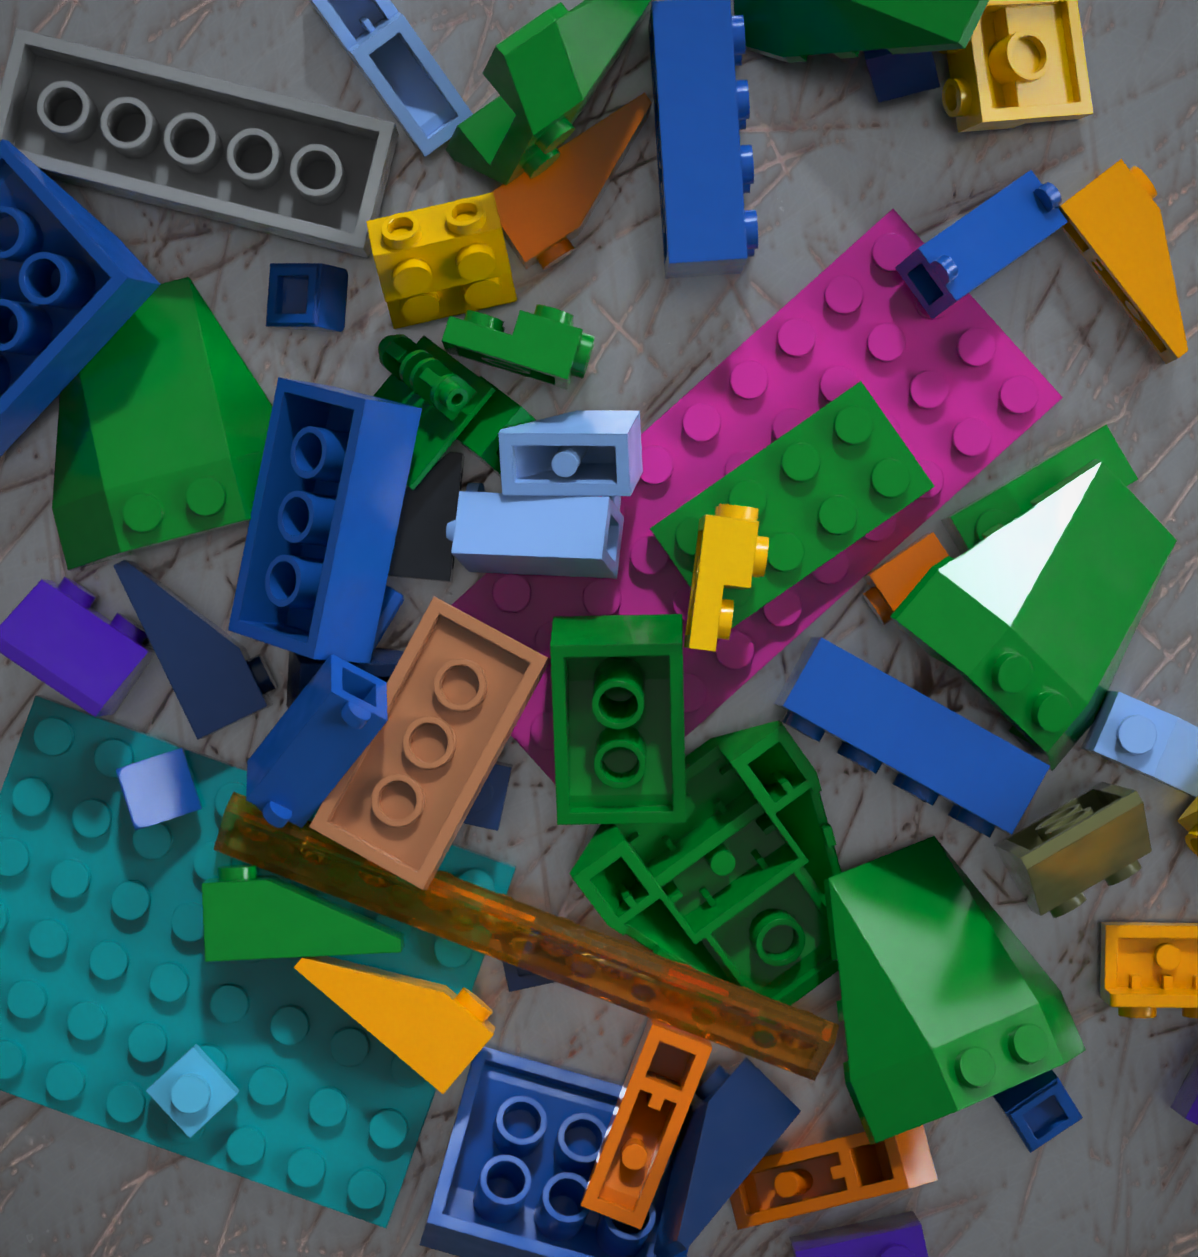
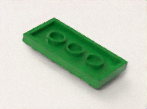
(813, 495)

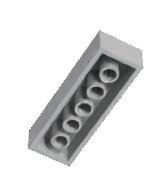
(196, 142)

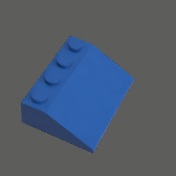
(61, 290)
(523, 1164)

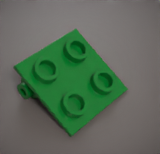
(438, 384)

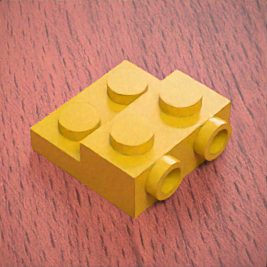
(1019, 67)
(442, 260)
(727, 557)

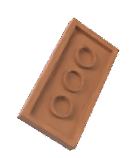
(445, 728)

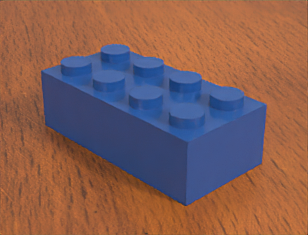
(698, 137)
(324, 520)
(912, 735)

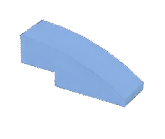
(397, 68)

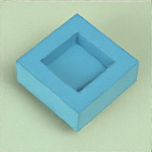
(193, 1090)

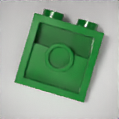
(541, 346)

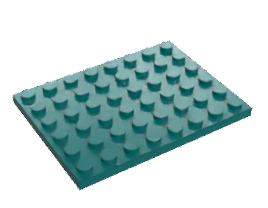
(115, 984)

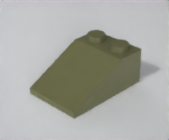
(1077, 847)

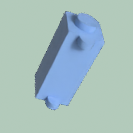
(537, 534)

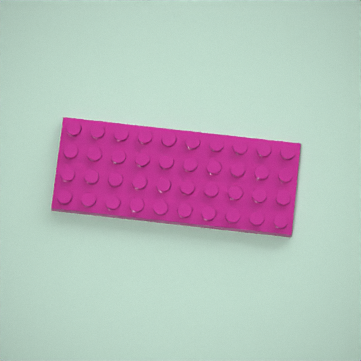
(944, 383)

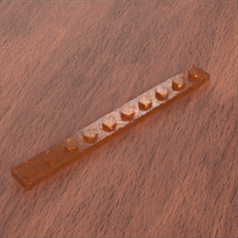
(538, 943)

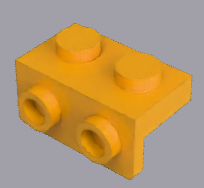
(1149, 967)

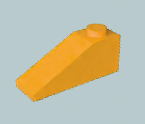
(1126, 245)
(411, 1016)

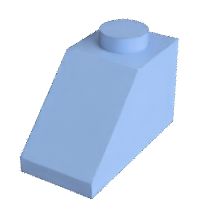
(573, 455)
(1146, 741)

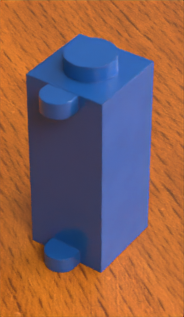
(982, 243)
(316, 742)

